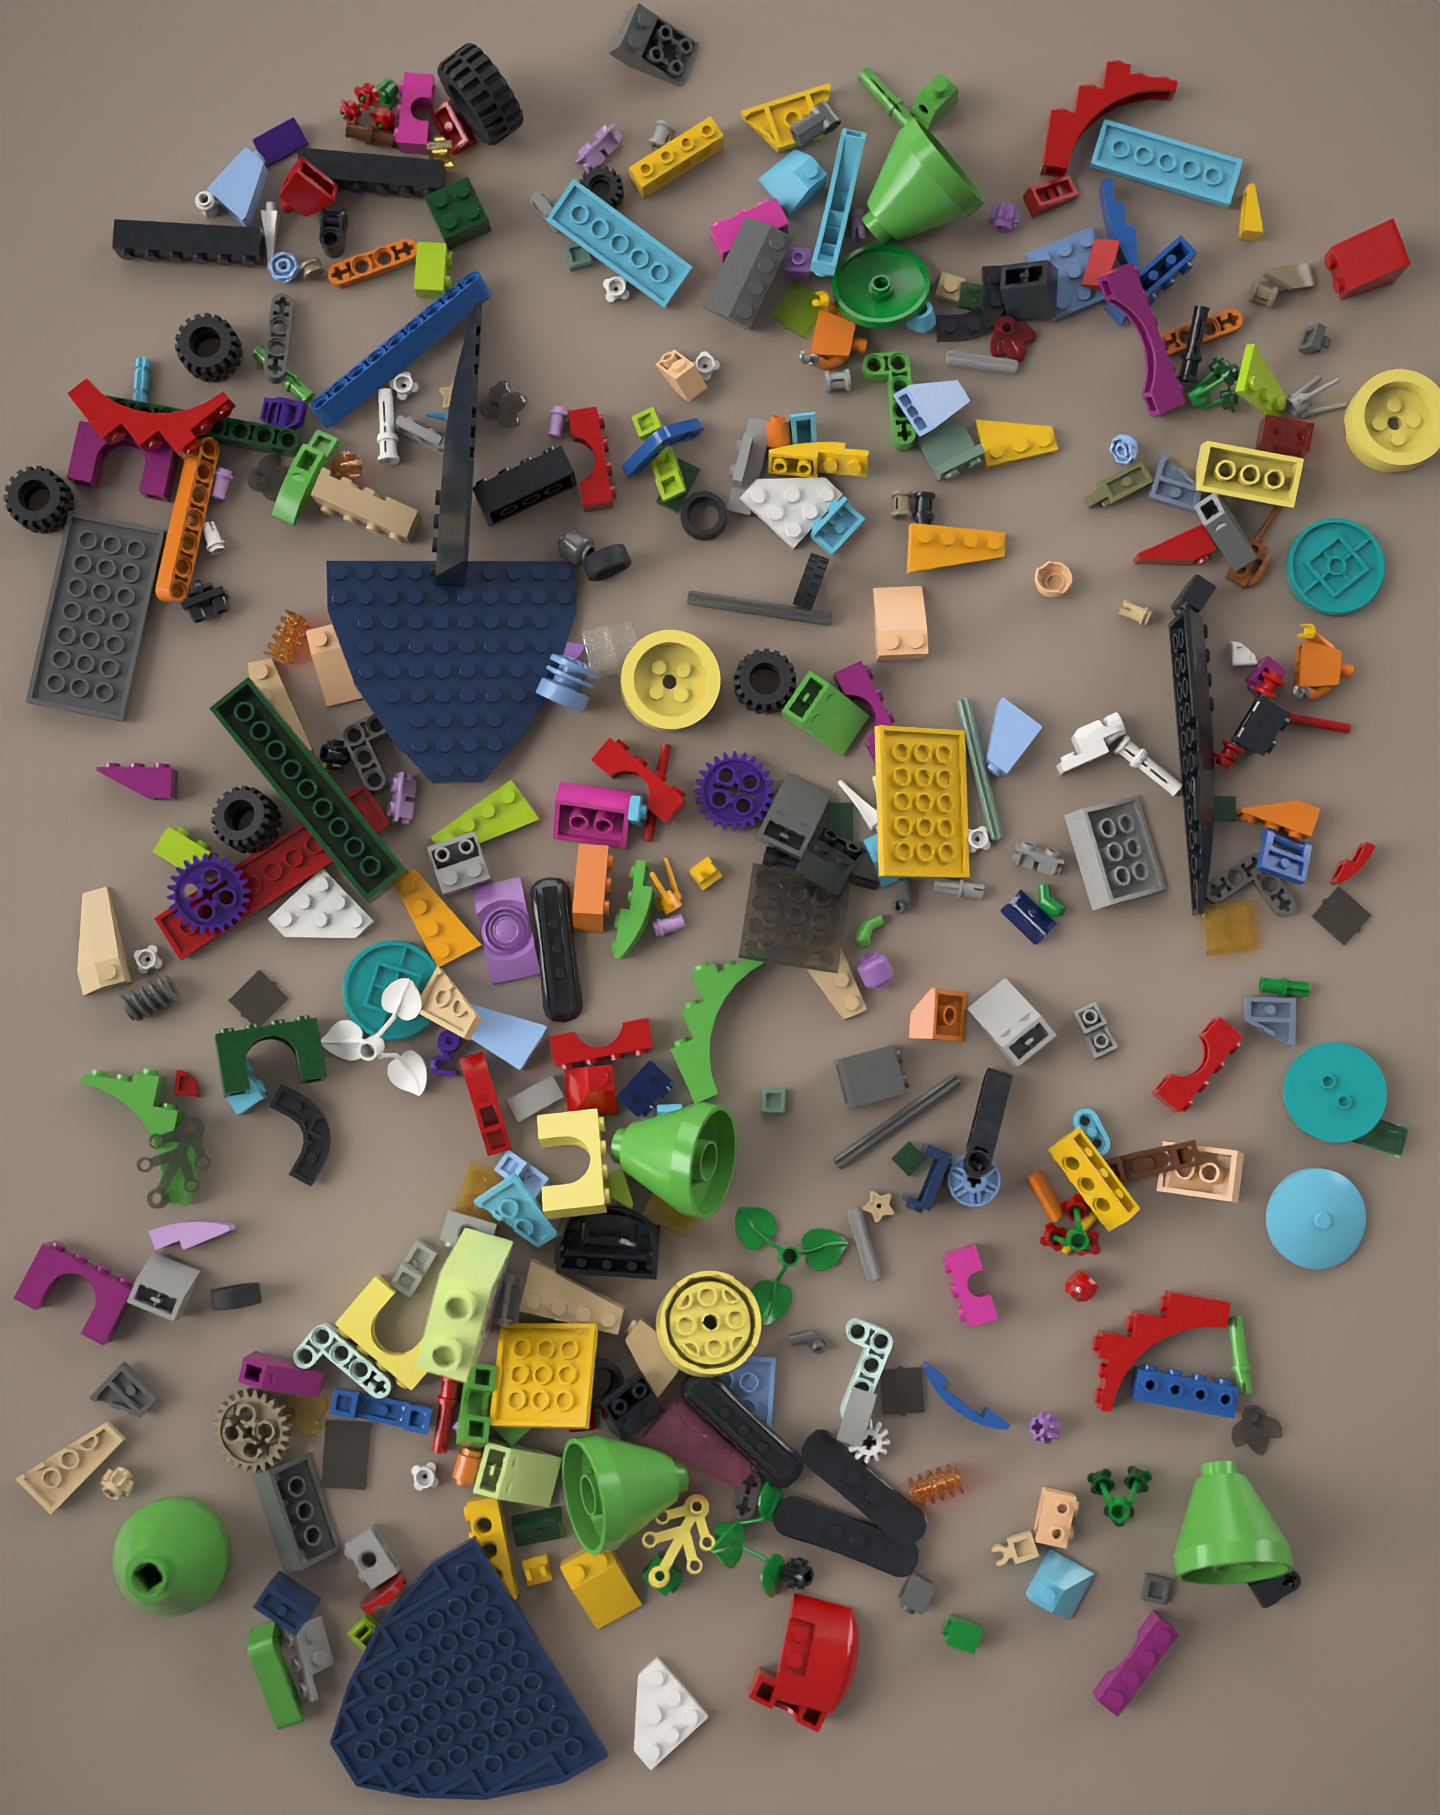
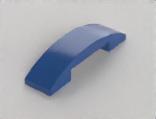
(384, 1410)
(987, 1417)

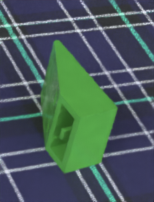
(824, 713)

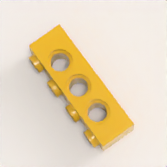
(676, 157)
(1094, 1179)
(492, 1508)

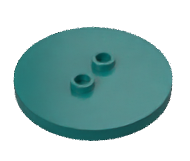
(1335, 566)
(370, 976)
(1334, 1092)

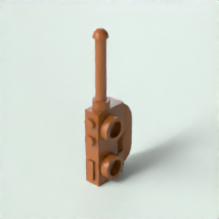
(1243, 577)

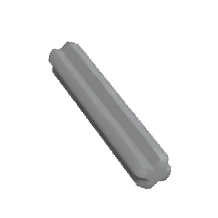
(981, 362)
(864, 1244)

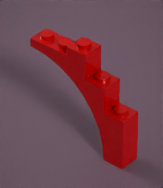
(1092, 103)
(150, 429)
(1145, 1329)

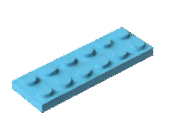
(1166, 163)
(619, 243)

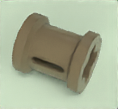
(1262, 294)
(902, 505)

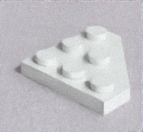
(790, 504)
(321, 911)
(663, 1713)

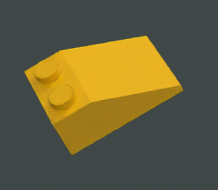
(600, 1586)

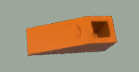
(1290, 817)

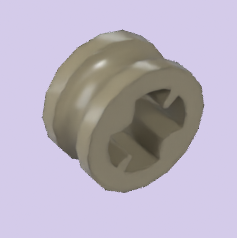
(312, 269)

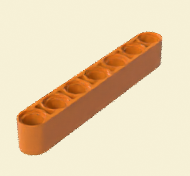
(185, 531)

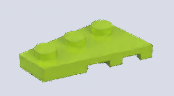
(1258, 383)

